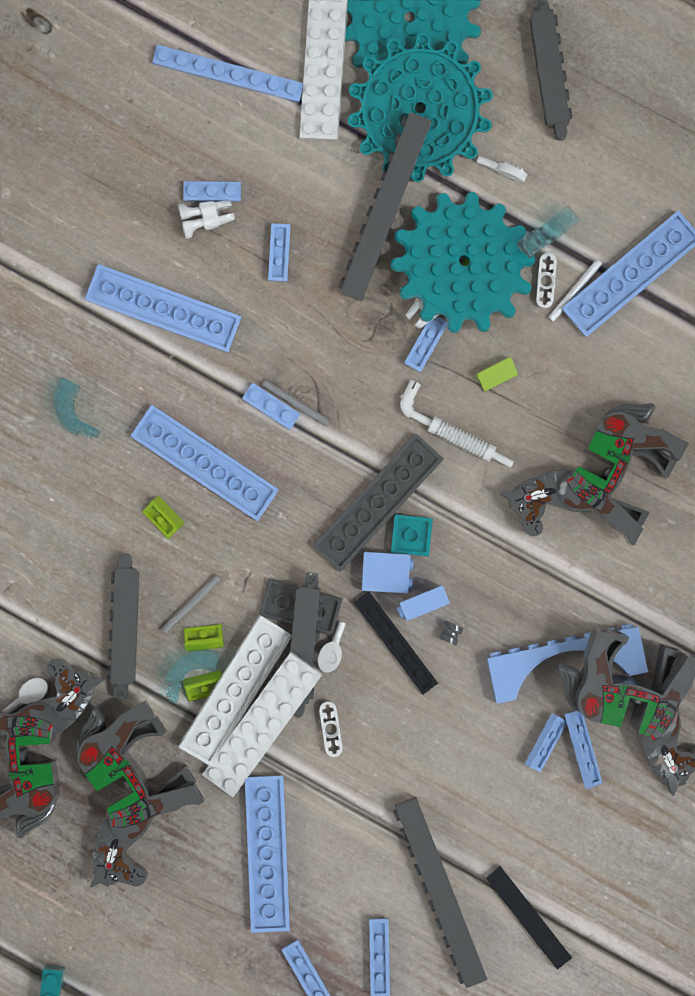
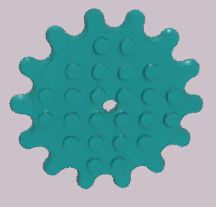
(380, 20)
(424, 78)
(456, 289)

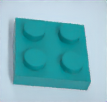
(411, 535)

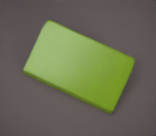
(497, 374)
(163, 517)
(203, 637)
(201, 685)

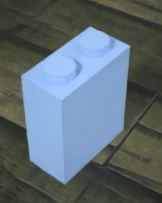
(387, 572)
(423, 603)

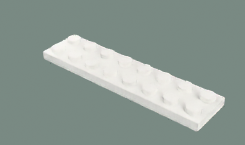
(323, 69)
(235, 690)
(262, 724)

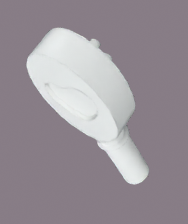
(504, 169)
(331, 653)
(31, 691)

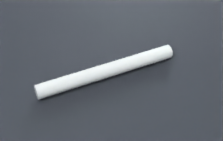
(575, 290)

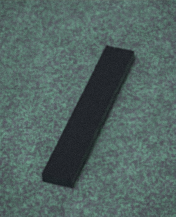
(396, 642)
(528, 917)

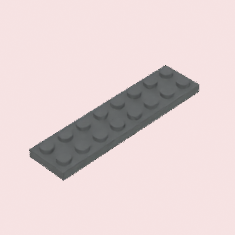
(378, 502)

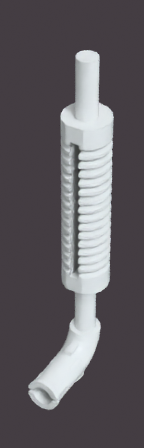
(448, 431)

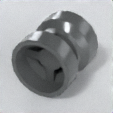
(451, 632)

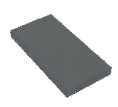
(280, 606)

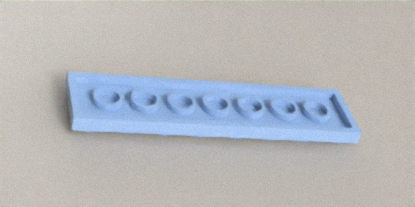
(631, 274)
(163, 308)
(204, 462)
(267, 854)

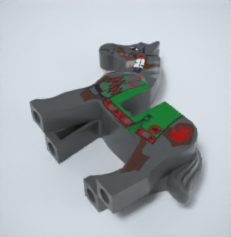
(614, 442)
(656, 709)
(105, 759)
(36, 784)

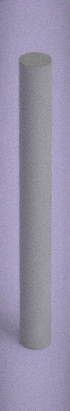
(295, 402)
(190, 604)

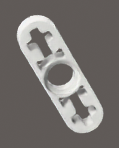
(539, 285)
(328, 743)

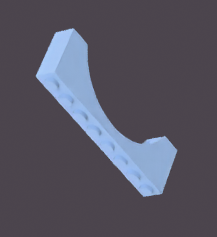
(510, 669)

